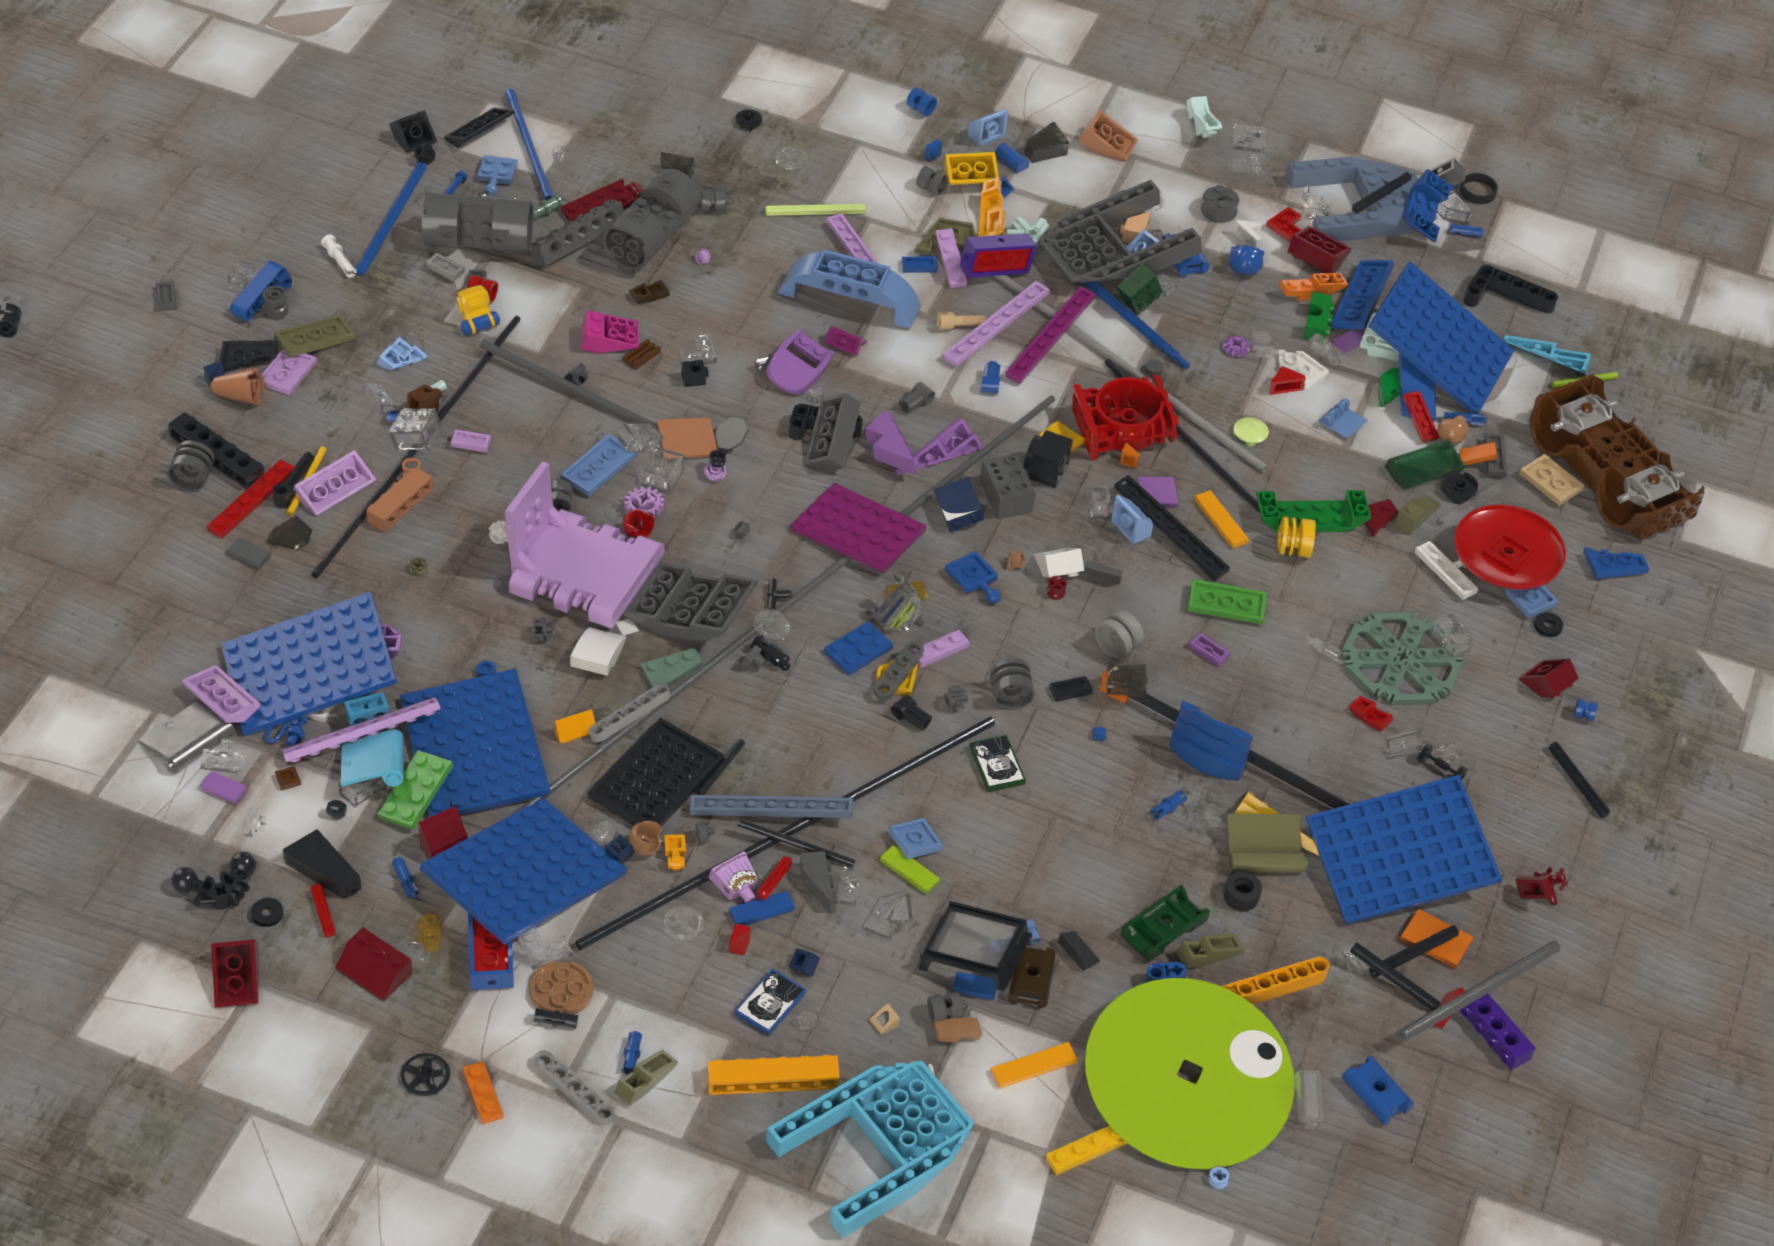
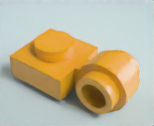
(676, 849)

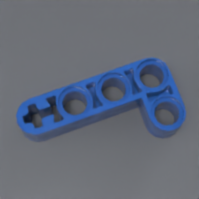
(252, 296)

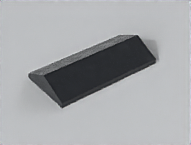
(478, 126)

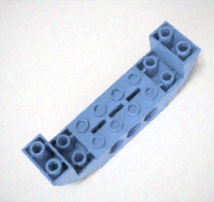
(854, 279)

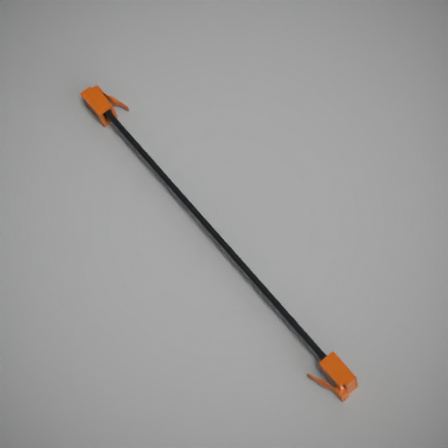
(1253, 757)

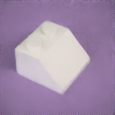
(1060, 562)

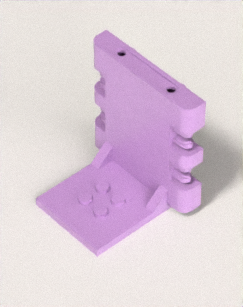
(569, 559)

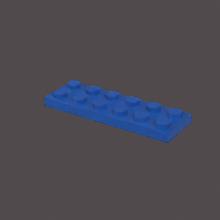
(1362, 294)

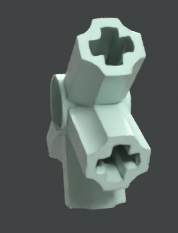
(1036, 230)

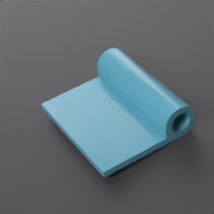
(374, 757)

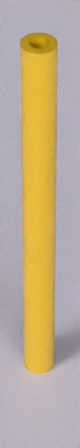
(314, 466)

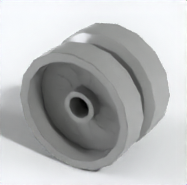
(1119, 634)

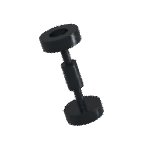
(1426, 752)

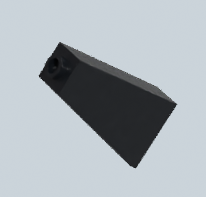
(323, 864)

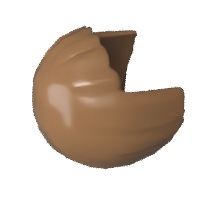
(1453, 429)
(645, 837)

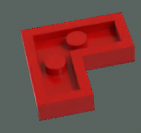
(1284, 223)

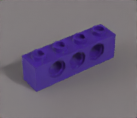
(1499, 1031)

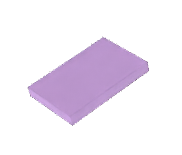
(286, 373)

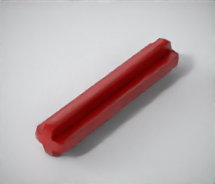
(774, 878)
(323, 910)

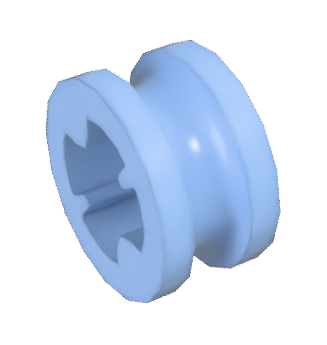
(1213, 1180)

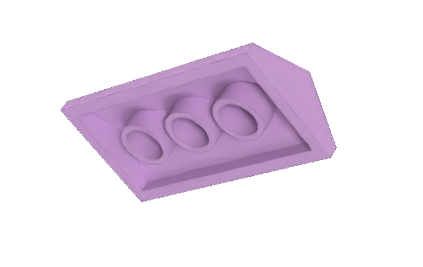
(334, 483)
(222, 694)

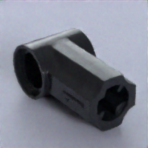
(907, 709)

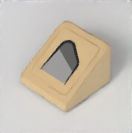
(885, 1019)

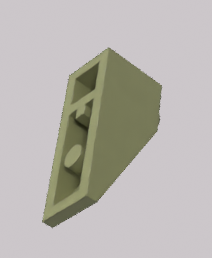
(1415, 513)

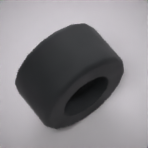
(1244, 881)

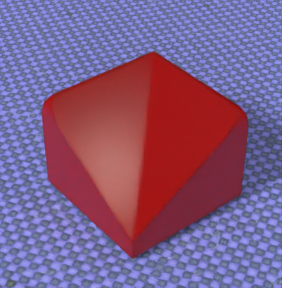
(739, 939)

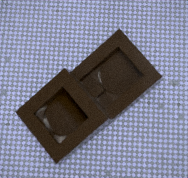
(649, 293)

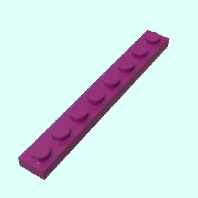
(1050, 335)

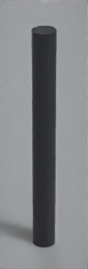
(721, 767)

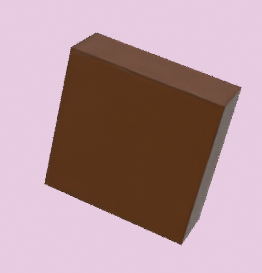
(287, 778)

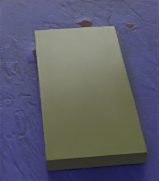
(314, 335)

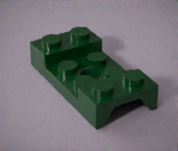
(1151, 935)

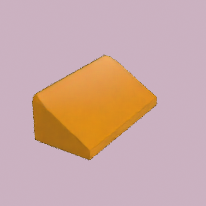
(574, 726)

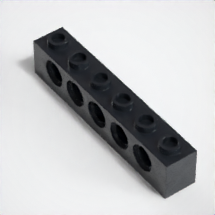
(228, 457)

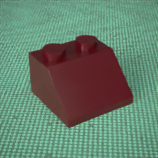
(1550, 677)
(441, 832)

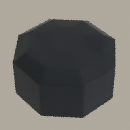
(336, 809)

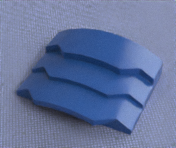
(1209, 744)

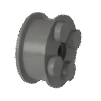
(1220, 204)

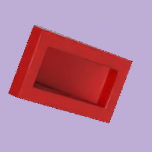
(1287, 381)

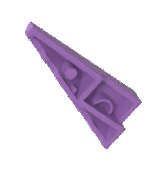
(949, 443)

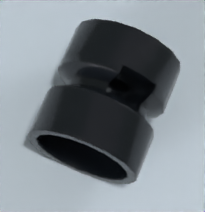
(9, 319)

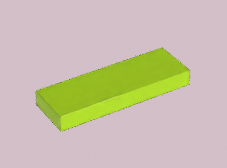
(910, 870)

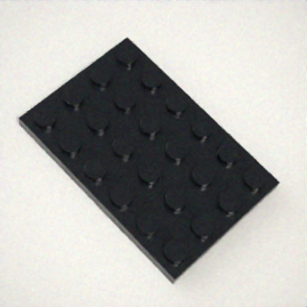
(656, 775)

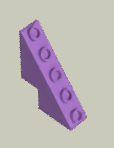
(889, 444)

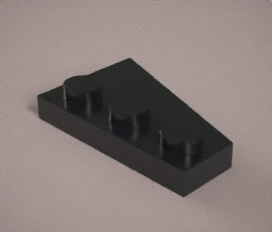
(244, 353)

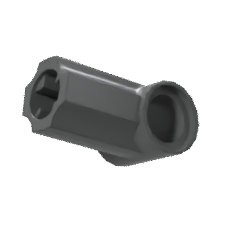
(920, 395)

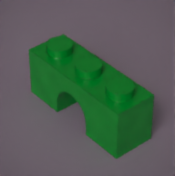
(1319, 315)

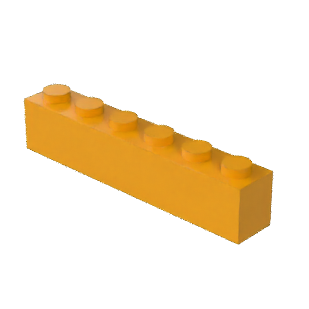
(773, 1074)

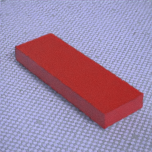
(1420, 417)

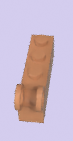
(400, 497)

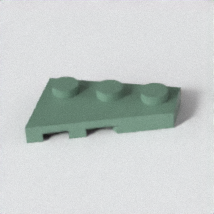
(671, 667)

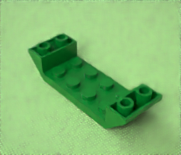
(1328, 515)

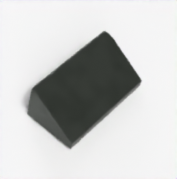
(1078, 950)

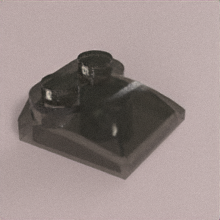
(1126, 679)

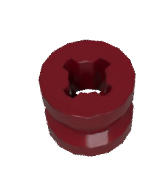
(1056, 587)

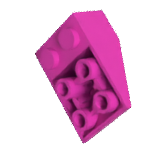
(608, 333)

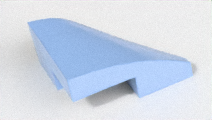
(400, 355)

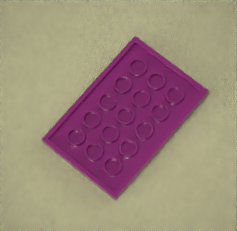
(858, 527)

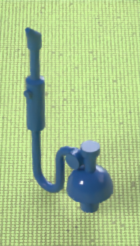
(294, 733)

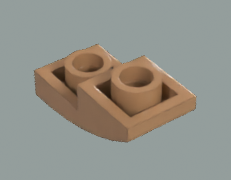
(955, 1028)

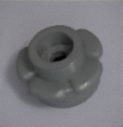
(741, 529)

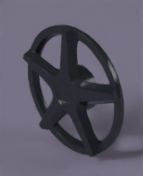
(425, 1074)

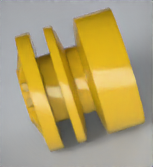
(1297, 537)

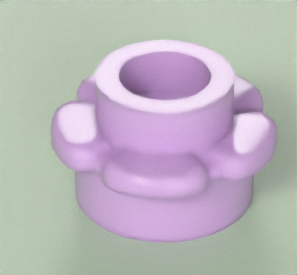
(702, 256)

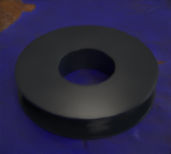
(1551, 618)
(270, 920)

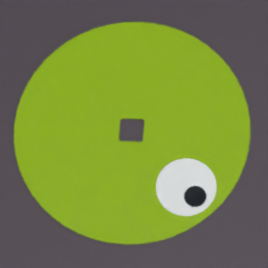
(1202, 1125)

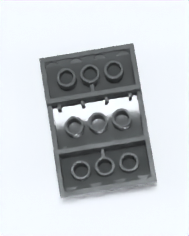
(688, 603)

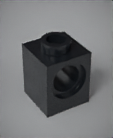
(694, 373)

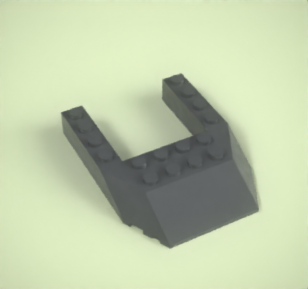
(1091, 250)

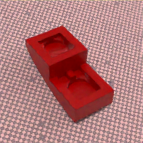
(1367, 712)

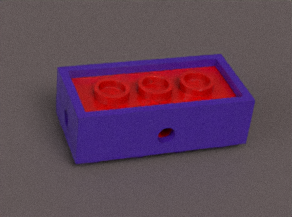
(997, 255)

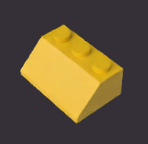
(970, 168)

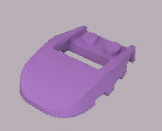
(793, 373)

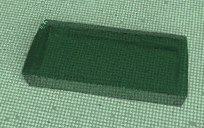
(1424, 465)

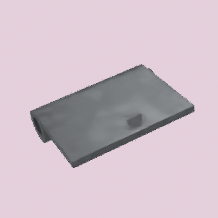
(186, 735)

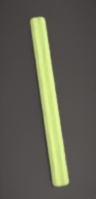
(824, 209)

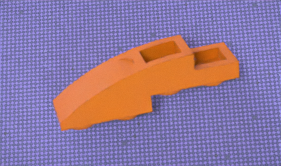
(1320, 283)

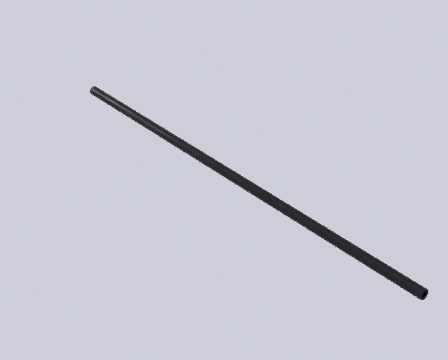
(789, 830)

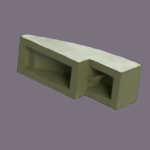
(1209, 950)
(645, 1076)

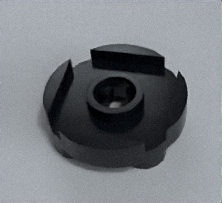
(1453, 480)

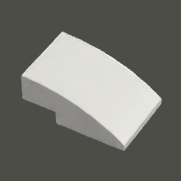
(597, 651)

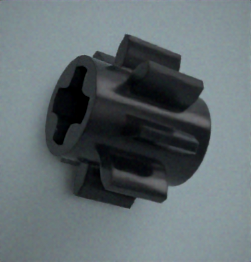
(425, 153)

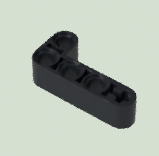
(804, 418)

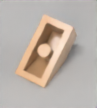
(1134, 226)

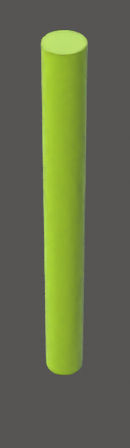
(1606, 376)

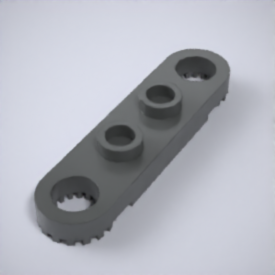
(898, 670)

